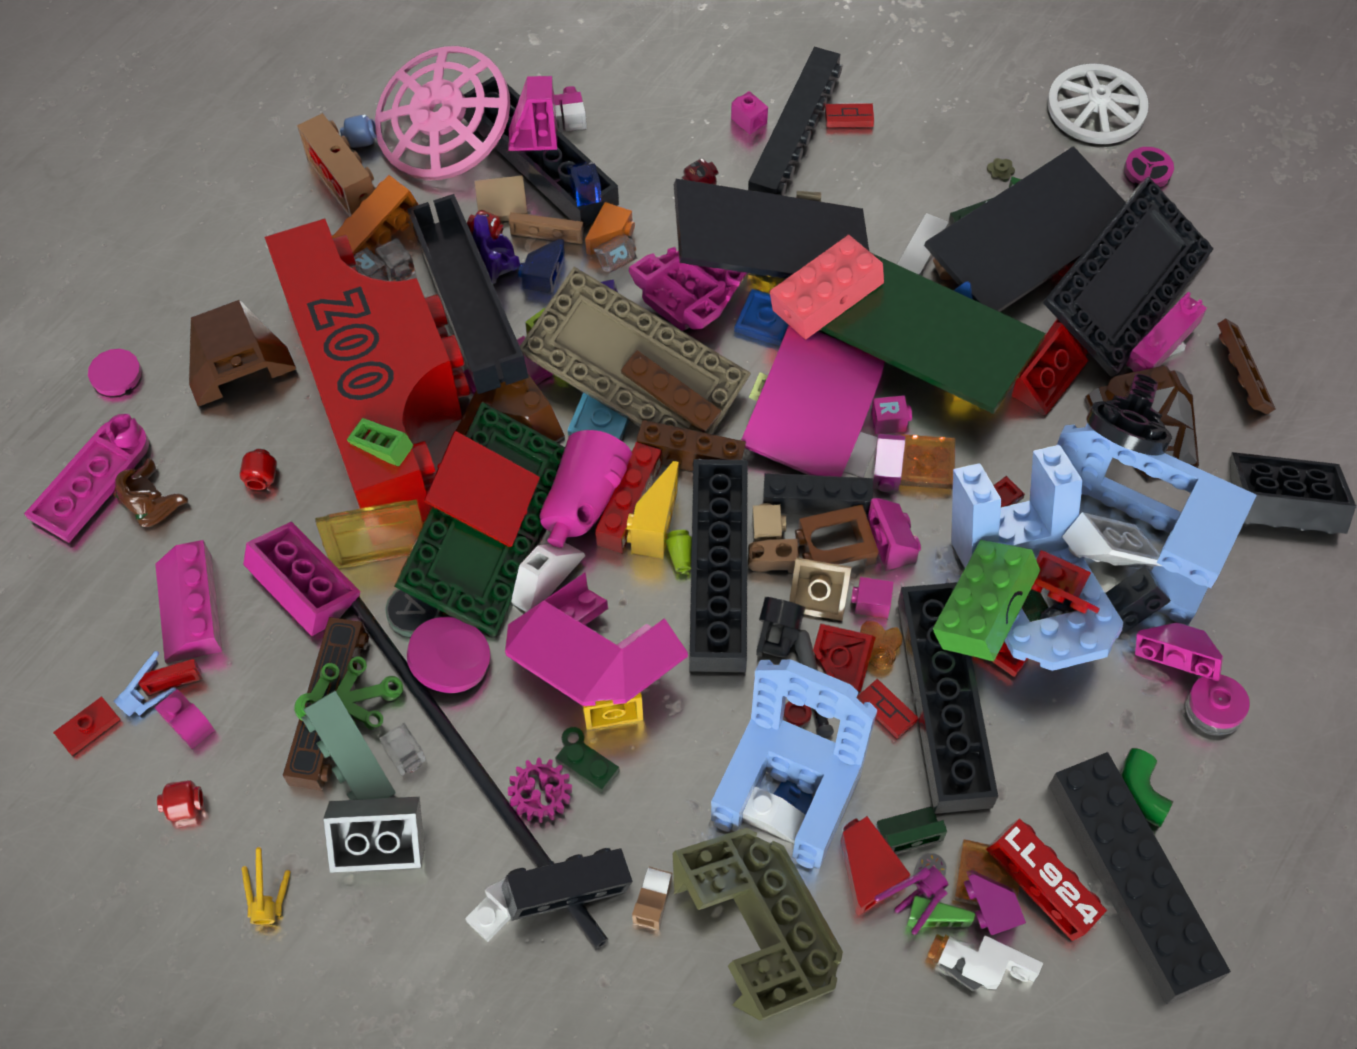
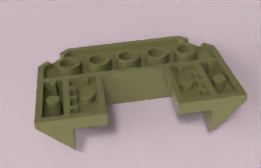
(795, 941)

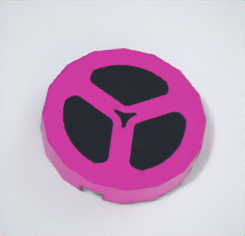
(1149, 162)

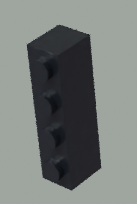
(816, 493)
(566, 883)

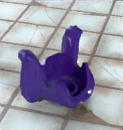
(496, 253)

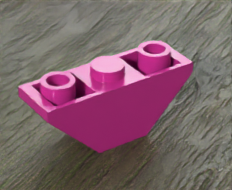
(1181, 648)

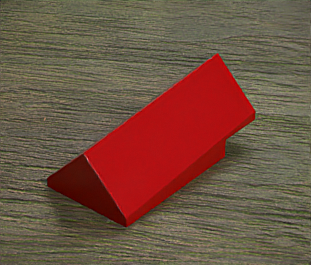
(1050, 369)

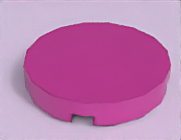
(114, 372)

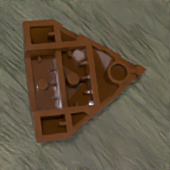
(521, 402)

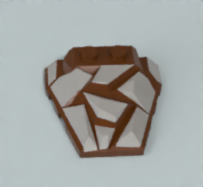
(1171, 400)

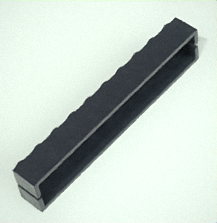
(468, 295)

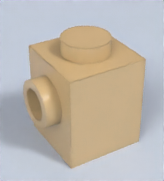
(767, 522)

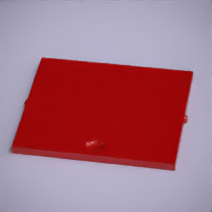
(482, 489)

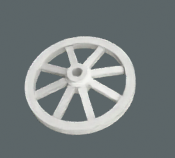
(1098, 100)

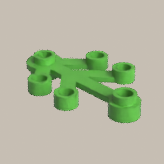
(349, 697)

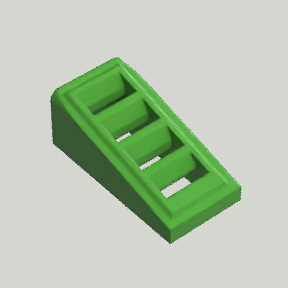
(394, 451)
(942, 916)

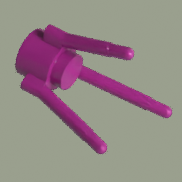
(930, 884)

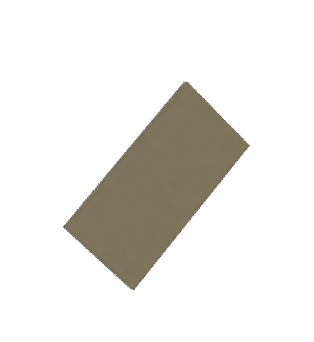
(595, 331)

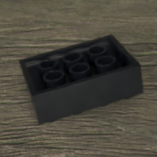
(1294, 492)

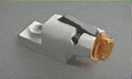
(981, 966)

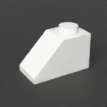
(773, 815)

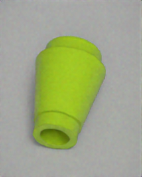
(680, 549)

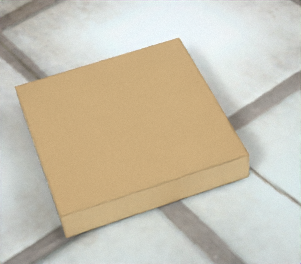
(501, 196)

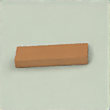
(546, 228)

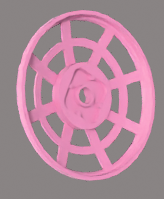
(447, 117)

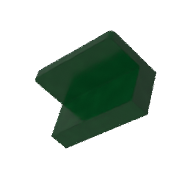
(912, 830)

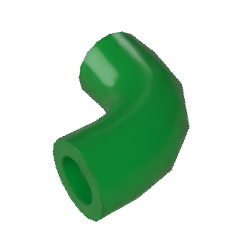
(1137, 774)

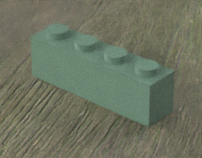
(347, 748)

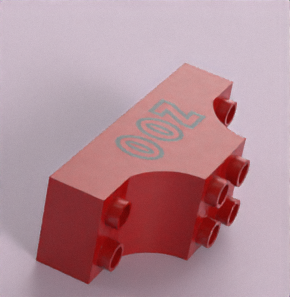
(373, 356)

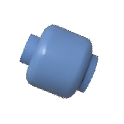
(359, 131)

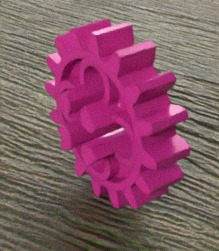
(525, 784)

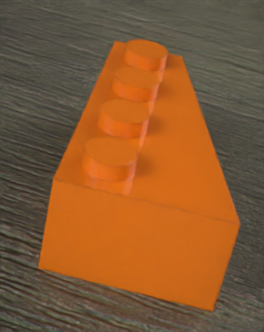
(378, 216)

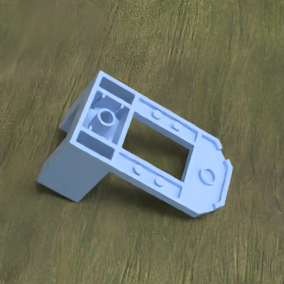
(1037, 526)
(1198, 534)
(797, 754)

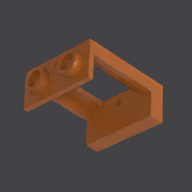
(864, 549)

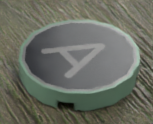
(408, 613)

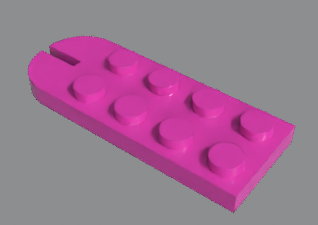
(89, 477)

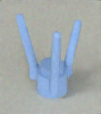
(131, 699)

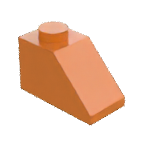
(609, 223)

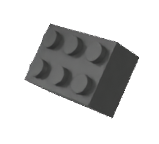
(374, 834)

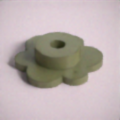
(1001, 169)

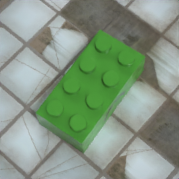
(986, 600)

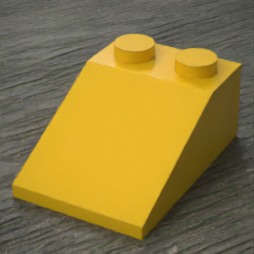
(653, 515)

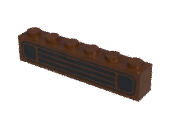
(341, 642)

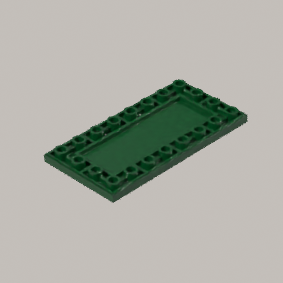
(939, 336)
(464, 568)

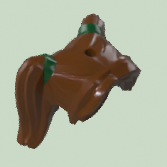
(143, 498)

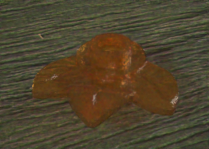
(885, 642)

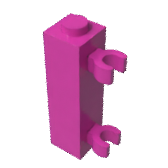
(1167, 334)

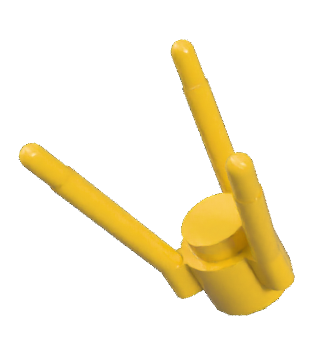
(262, 908)

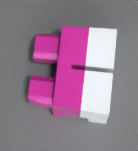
(572, 107)

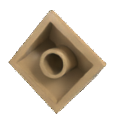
(820, 588)

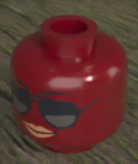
(701, 172)

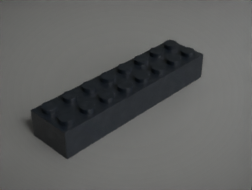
(544, 167)
(719, 566)
(946, 707)
(1138, 878)

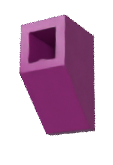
(996, 901)

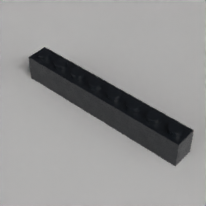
(795, 122)

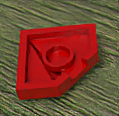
(844, 653)

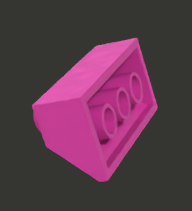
(300, 577)
(188, 602)

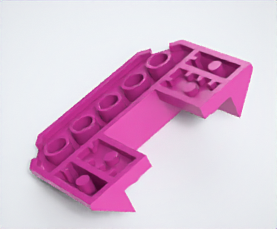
(581, 662)

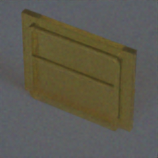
(370, 533)

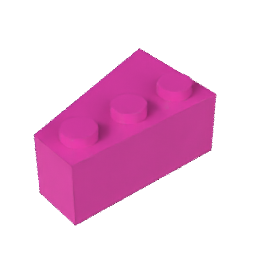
(535, 117)

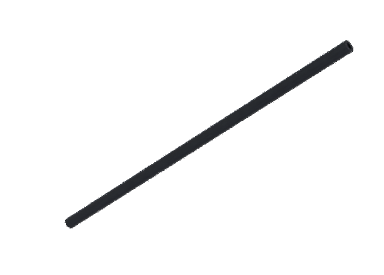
(469, 760)

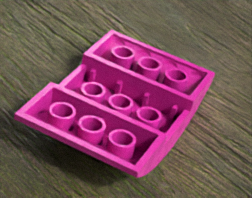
(813, 403)

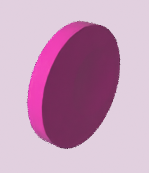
(448, 655)

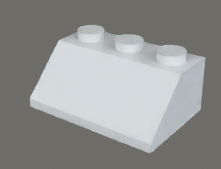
(1110, 542)

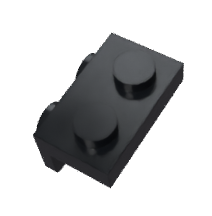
(1137, 597)

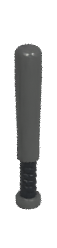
(806, 657)

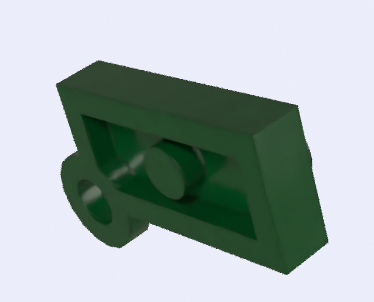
(585, 761)

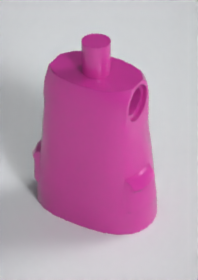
(583, 484)

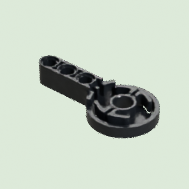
(1131, 419)

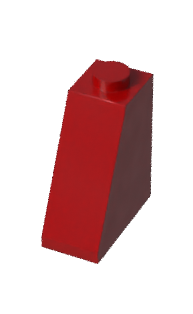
(869, 863)

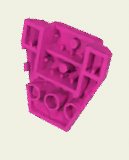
(684, 292)

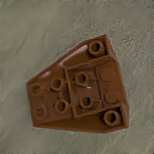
(229, 346)

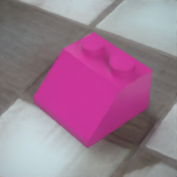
(892, 534)

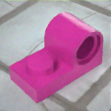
(185, 718)

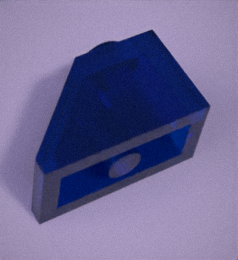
(585, 183)
(542, 267)

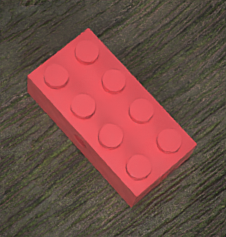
(827, 286)

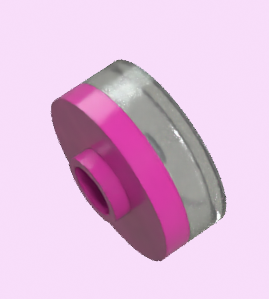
(1217, 705)

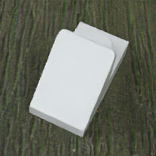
(490, 913)

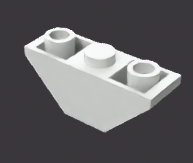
(543, 573)

